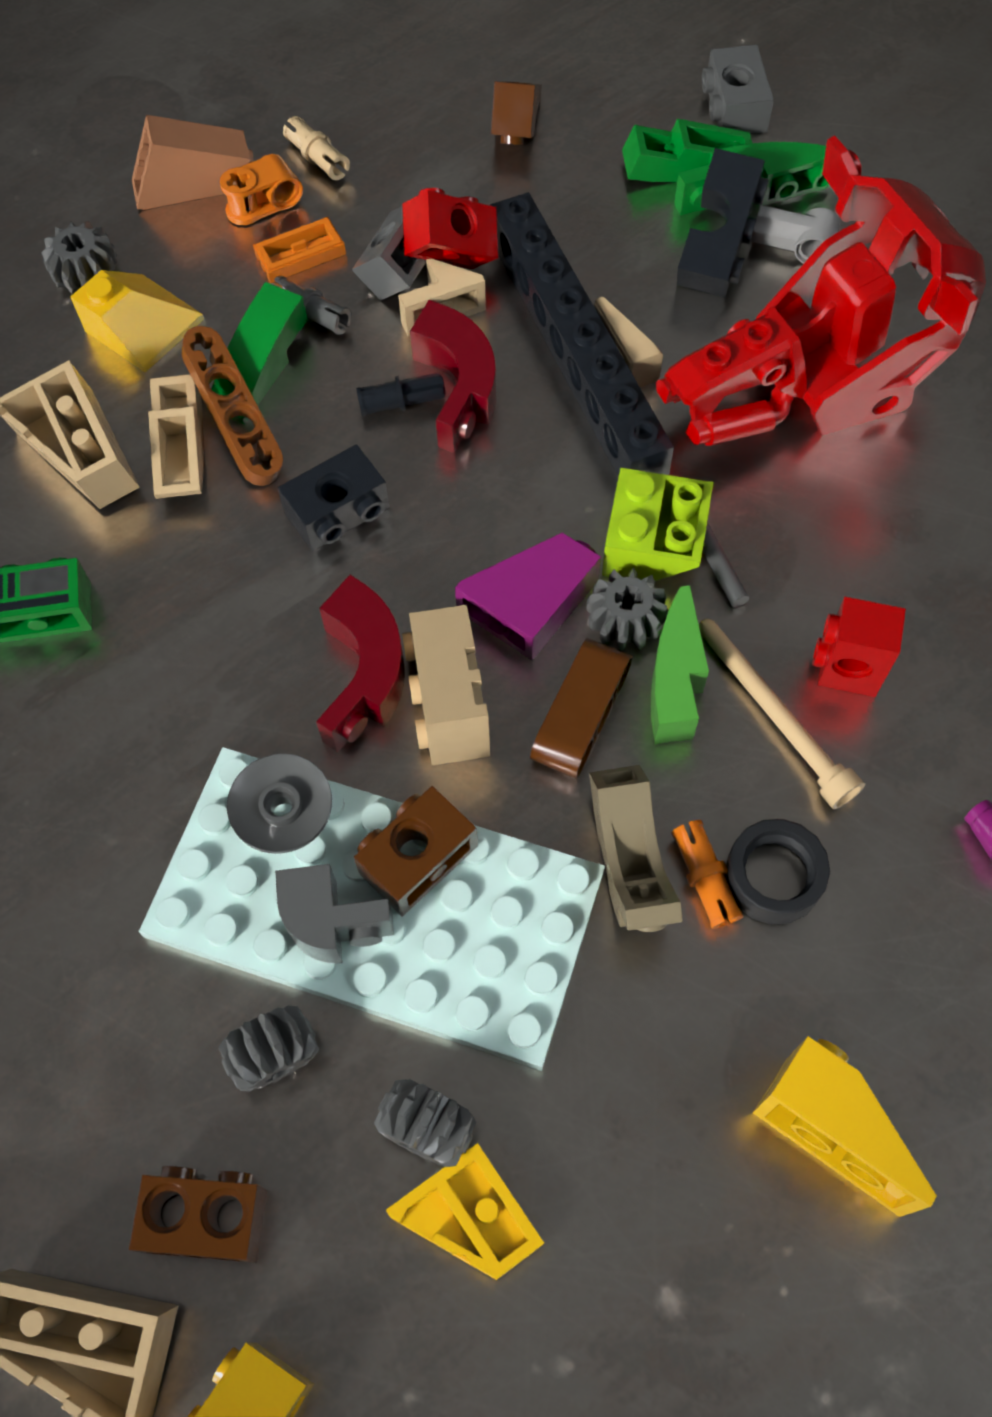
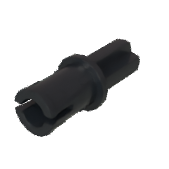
(400, 393)

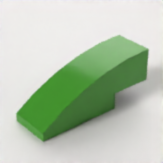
(678, 673)

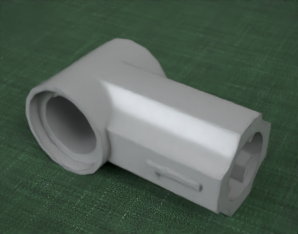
(794, 230)

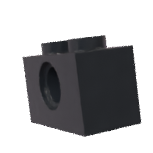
(344, 477)

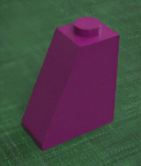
(531, 592)

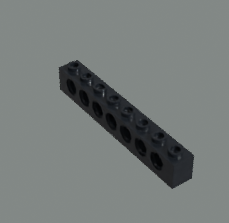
(579, 340)

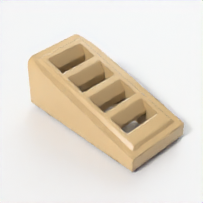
(635, 347)

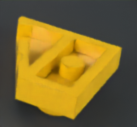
(470, 1215)

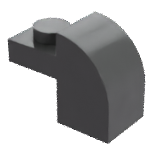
(315, 920)

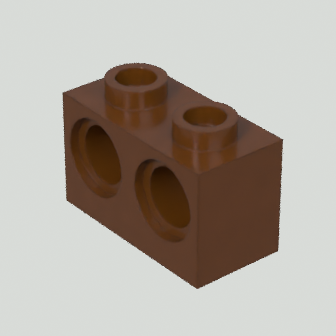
(198, 1231)

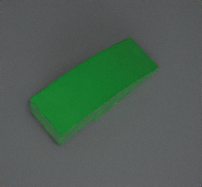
(662, 154)
(262, 341)

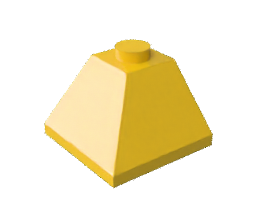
(133, 316)

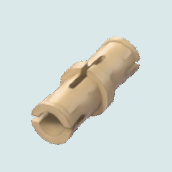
(316, 148)

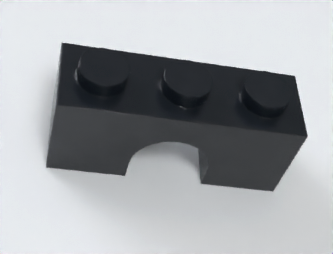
(731, 189)

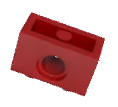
(450, 229)
(859, 646)

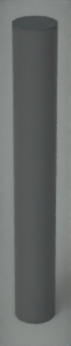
(723, 569)

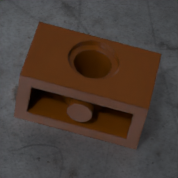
(409, 878)

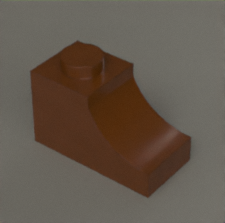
(515, 111)

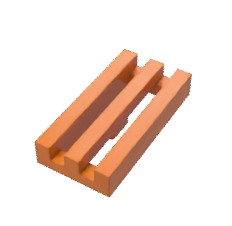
(300, 253)

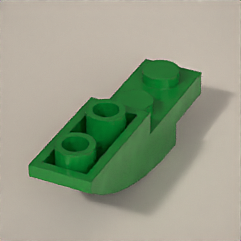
(789, 166)

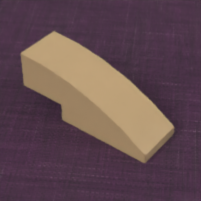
(176, 436)

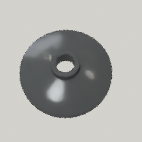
(273, 782)

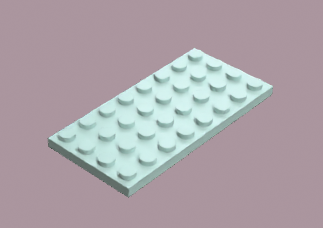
(469, 962)

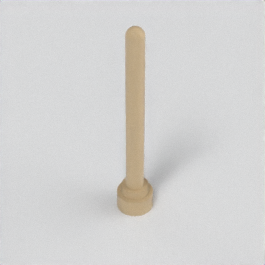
(836, 782)

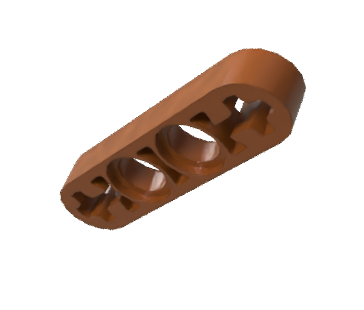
(226, 407)

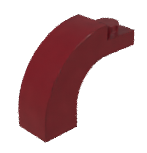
(461, 350)
(367, 627)

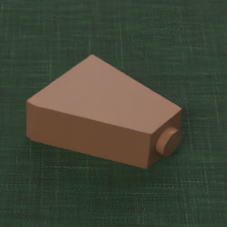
(184, 161)

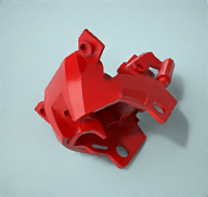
(851, 303)

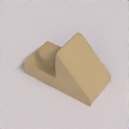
(448, 286)

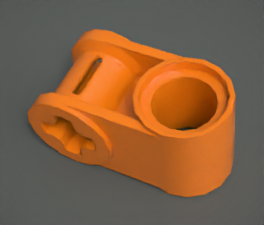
(262, 186)

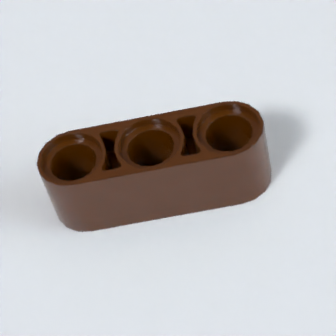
(581, 708)

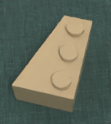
(70, 431)

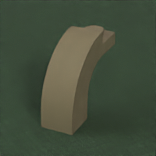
(630, 850)

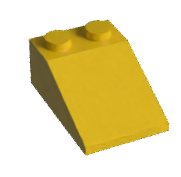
(839, 1121)

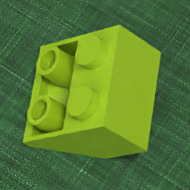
(656, 524)

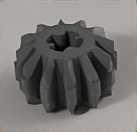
(78, 255)
(645, 612)
(268, 1048)
(425, 1122)

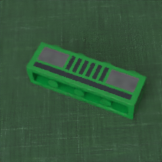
(44, 599)

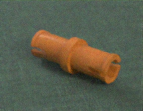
(707, 874)

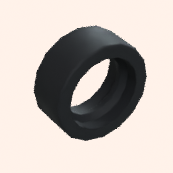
(798, 840)

